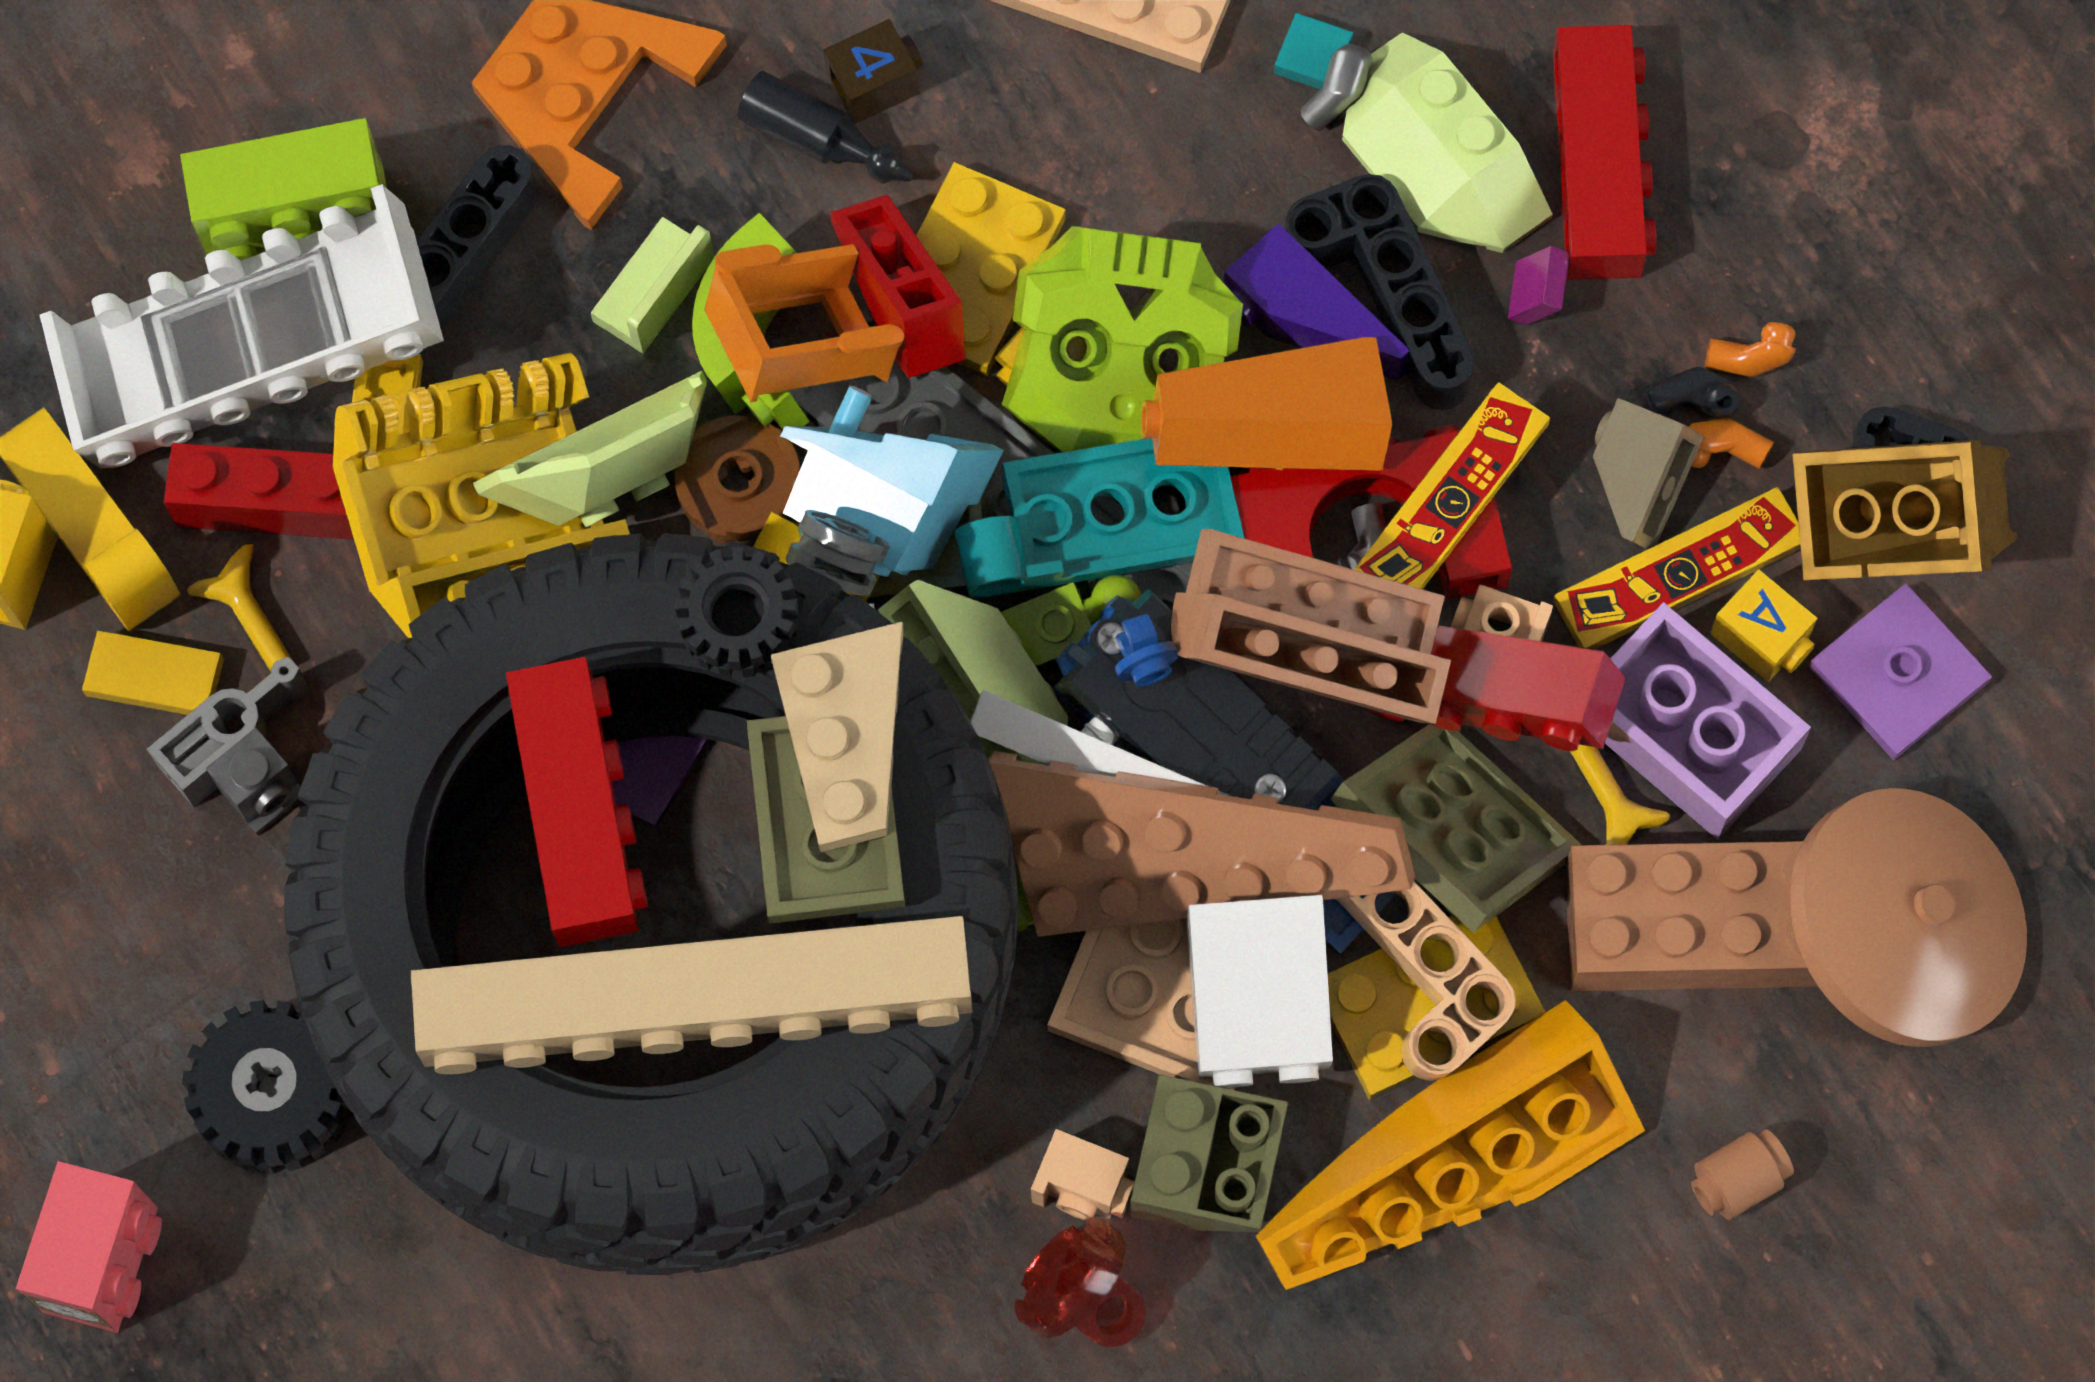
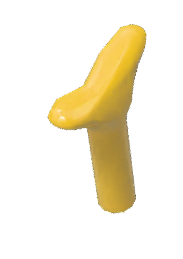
(234, 589)
(1621, 814)

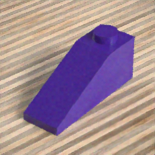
(1302, 303)

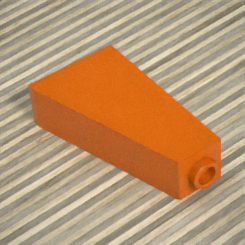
(1275, 411)

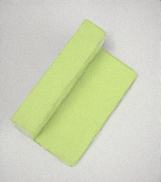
(654, 283)

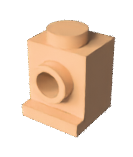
(1526, 618)
(1083, 1178)

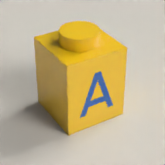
(1765, 627)

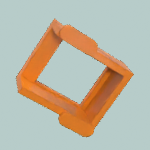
(763, 281)

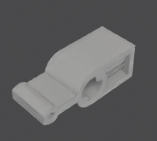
(203, 736)

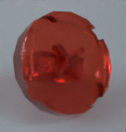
(1073, 1279)

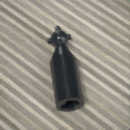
(815, 128)

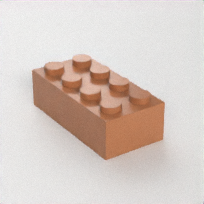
(1682, 917)

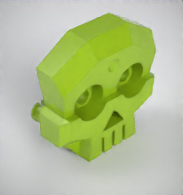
(1075, 294)

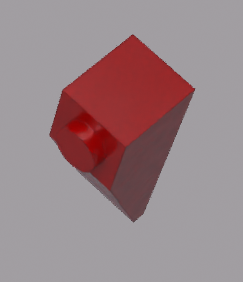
(903, 285)

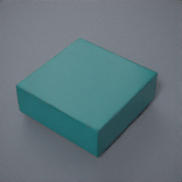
(1309, 49)

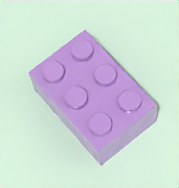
(1698, 722)

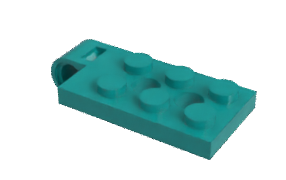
(1059, 542)

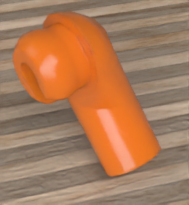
(1756, 358)
(1730, 437)

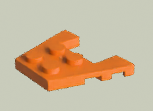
(562, 72)

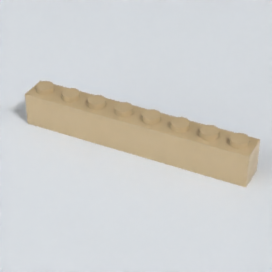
(691, 994)

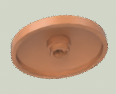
(1908, 917)

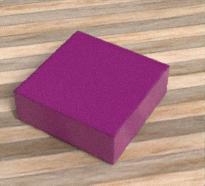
(1538, 285)

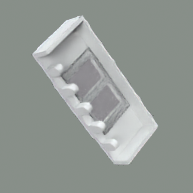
(243, 333)

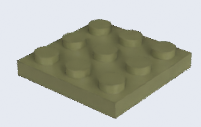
(1465, 823)

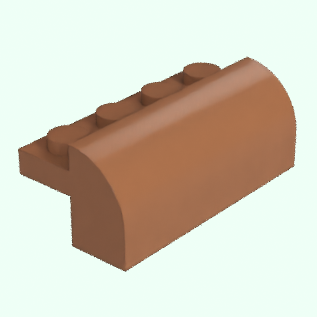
(1311, 626)

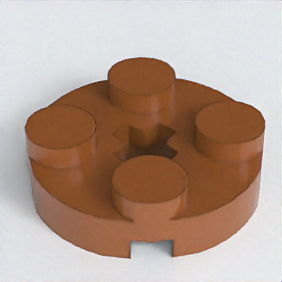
(751, 446)

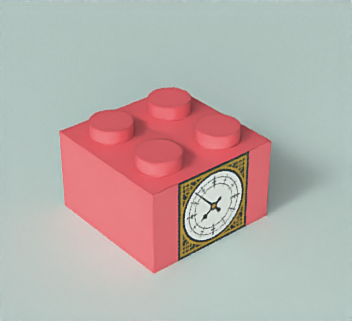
(89, 1247)

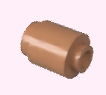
(1741, 1174)

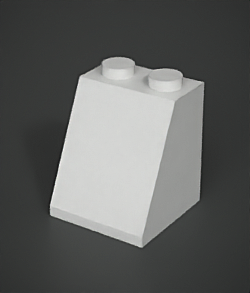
(1260, 989)

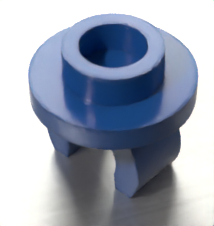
(1143, 656)

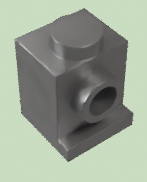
(255, 781)

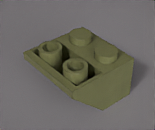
(1207, 1157)

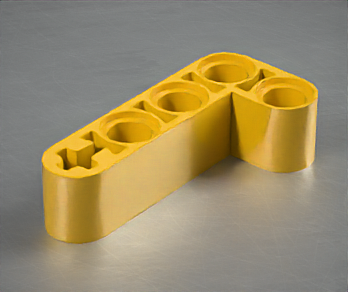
(87, 520)

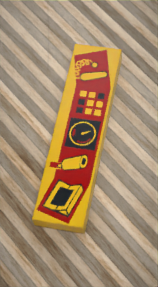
(1456, 490)
(1680, 570)

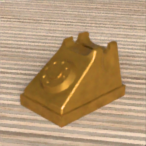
(1901, 509)

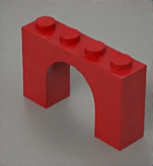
(1287, 503)

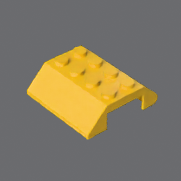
(414, 492)

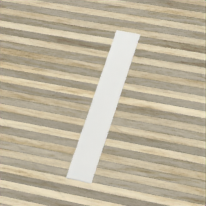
(1050, 740)

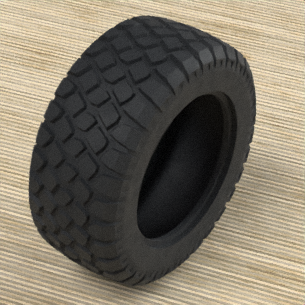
(584, 1167)

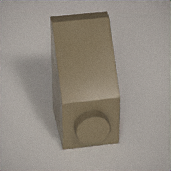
(1643, 468)

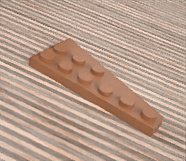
(1149, 847)

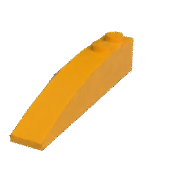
(1470, 1141)

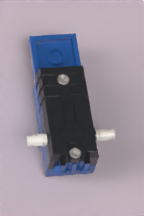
(1200, 726)

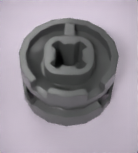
(838, 551)

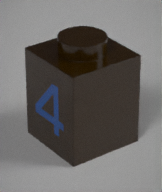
(873, 70)

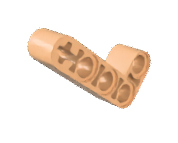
(1444, 989)

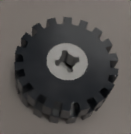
(287, 1113)

